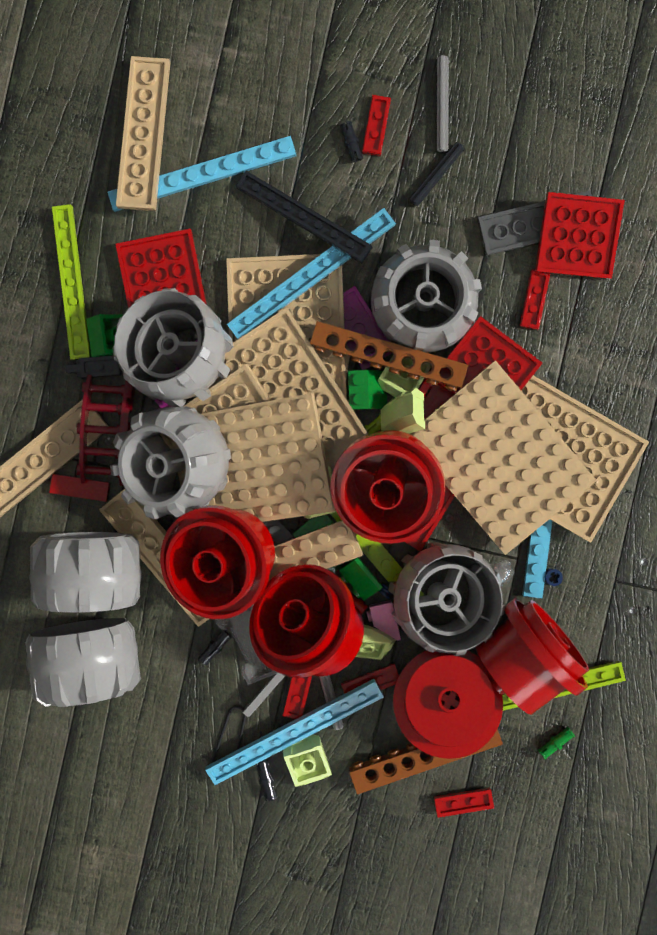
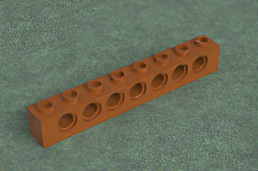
(324, 331)
(400, 770)

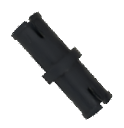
(351, 141)
(215, 647)
(266, 780)

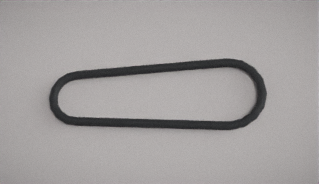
(224, 727)

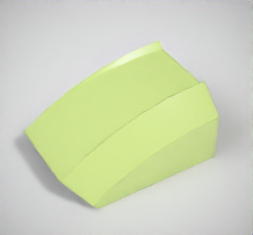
(397, 384)
(404, 412)
(375, 644)
(307, 761)

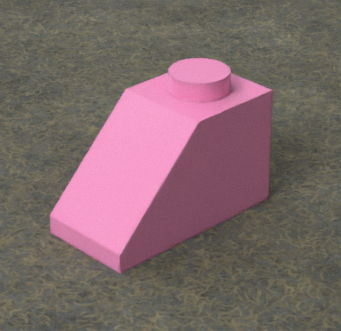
(382, 618)

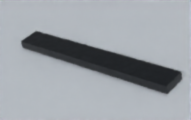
(304, 217)

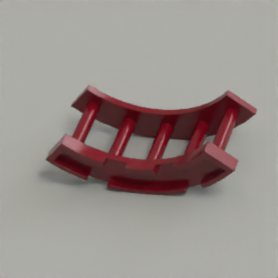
(83, 428)

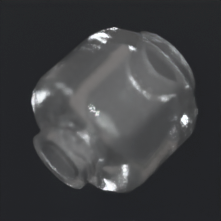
(505, 571)

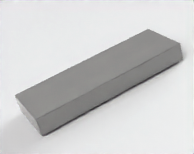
(262, 694)

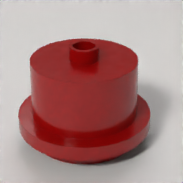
(388, 487)
(217, 560)
(306, 623)
(532, 658)
(432, 725)

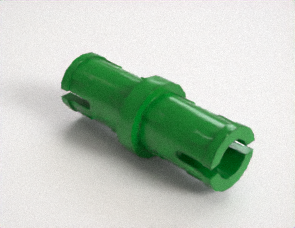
(556, 743)

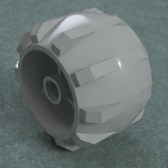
(426, 257)
(151, 350)
(152, 477)
(85, 571)
(473, 623)
(82, 662)

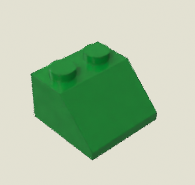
(102, 333)
(365, 390)
(360, 577)

